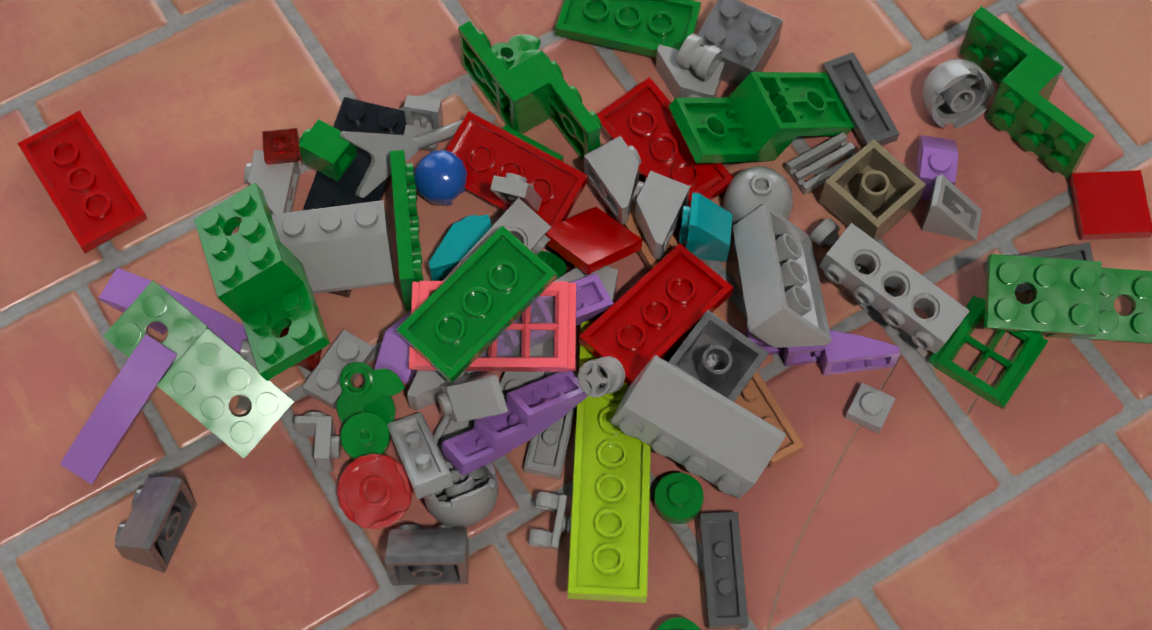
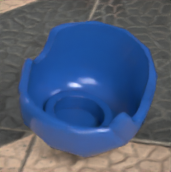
(440, 177)

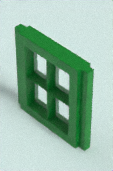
(1015, 370)

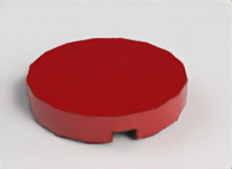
(374, 491)

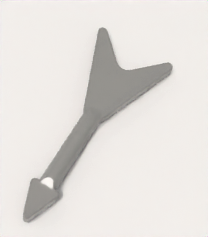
(380, 145)

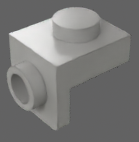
(422, 115)
(326, 442)

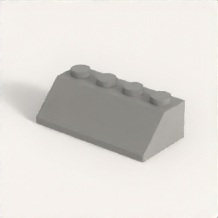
(340, 245)
(780, 281)
(697, 427)

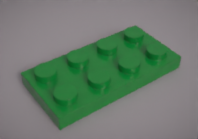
(629, 24)
(406, 224)
(476, 304)

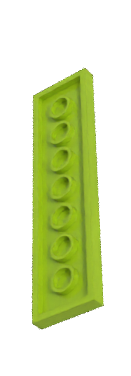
(608, 503)

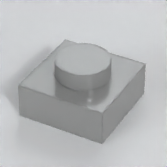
(870, 408)

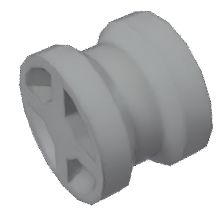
(596, 384)

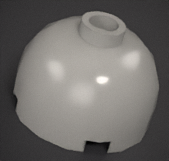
(956, 92)
(754, 188)
(468, 500)

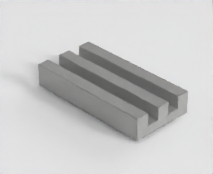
(846, 149)

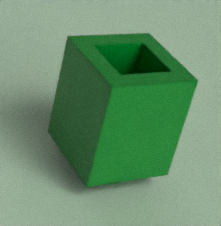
(326, 150)

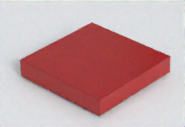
(1111, 205)
(593, 240)

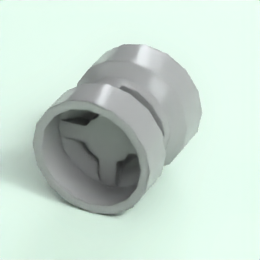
(700, 57)

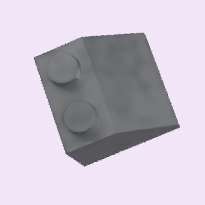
(719, 356)
(156, 522)
(427, 556)

